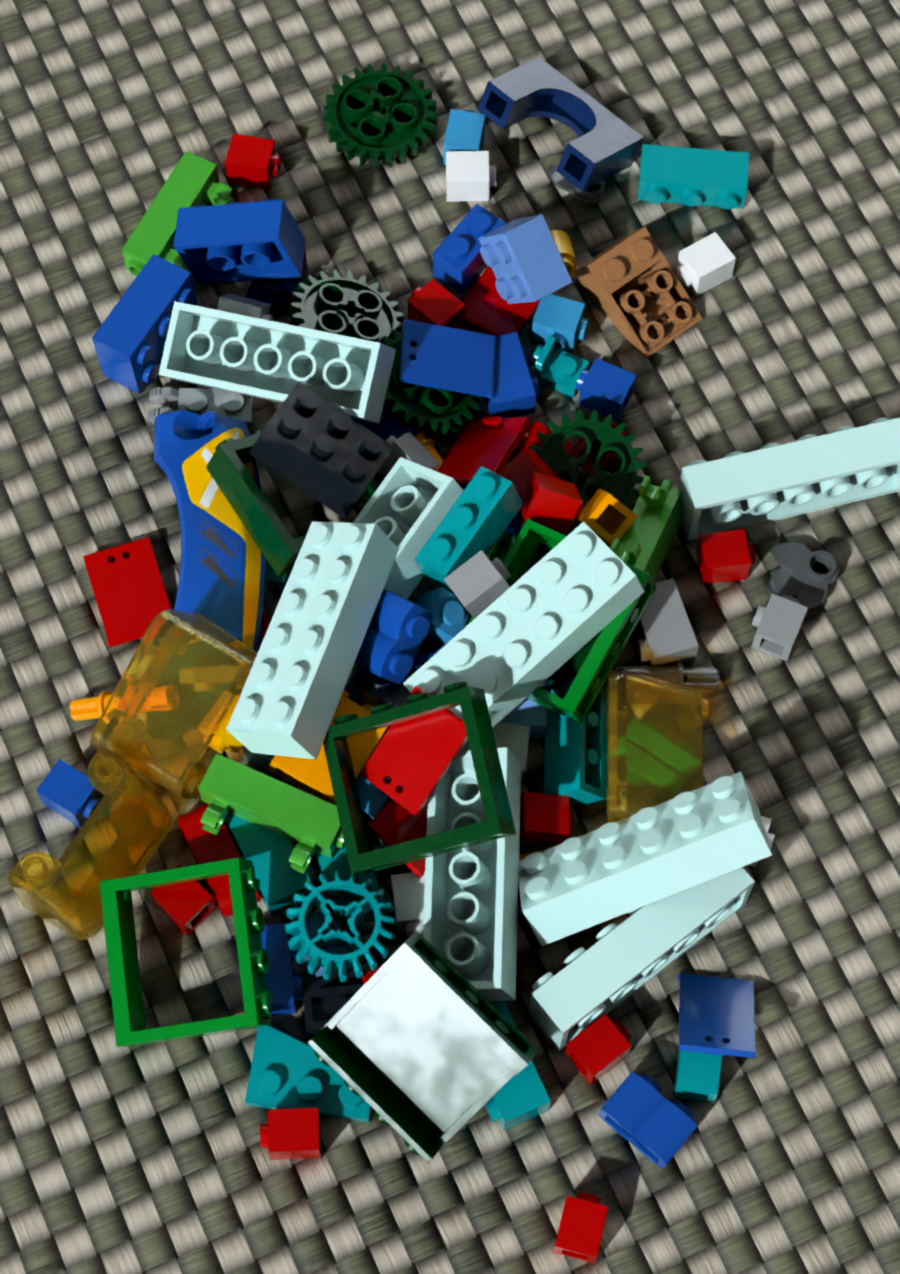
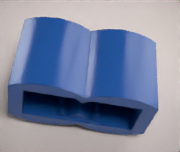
(393, 637)
(648, 1119)

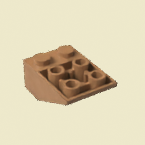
(639, 292)

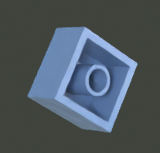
(524, 260)

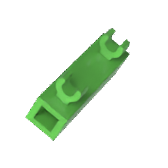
(190, 184)
(653, 530)
(270, 805)

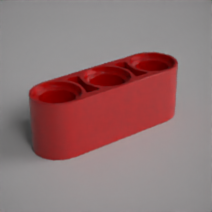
(210, 848)

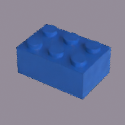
(239, 242)
(136, 329)

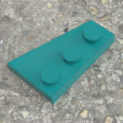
(291, 1077)

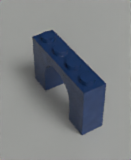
(539, 90)

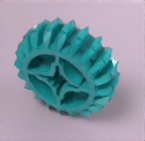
(354, 915)

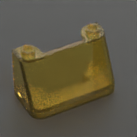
(174, 699)
(651, 741)
(110, 845)

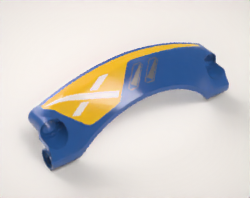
(219, 559)

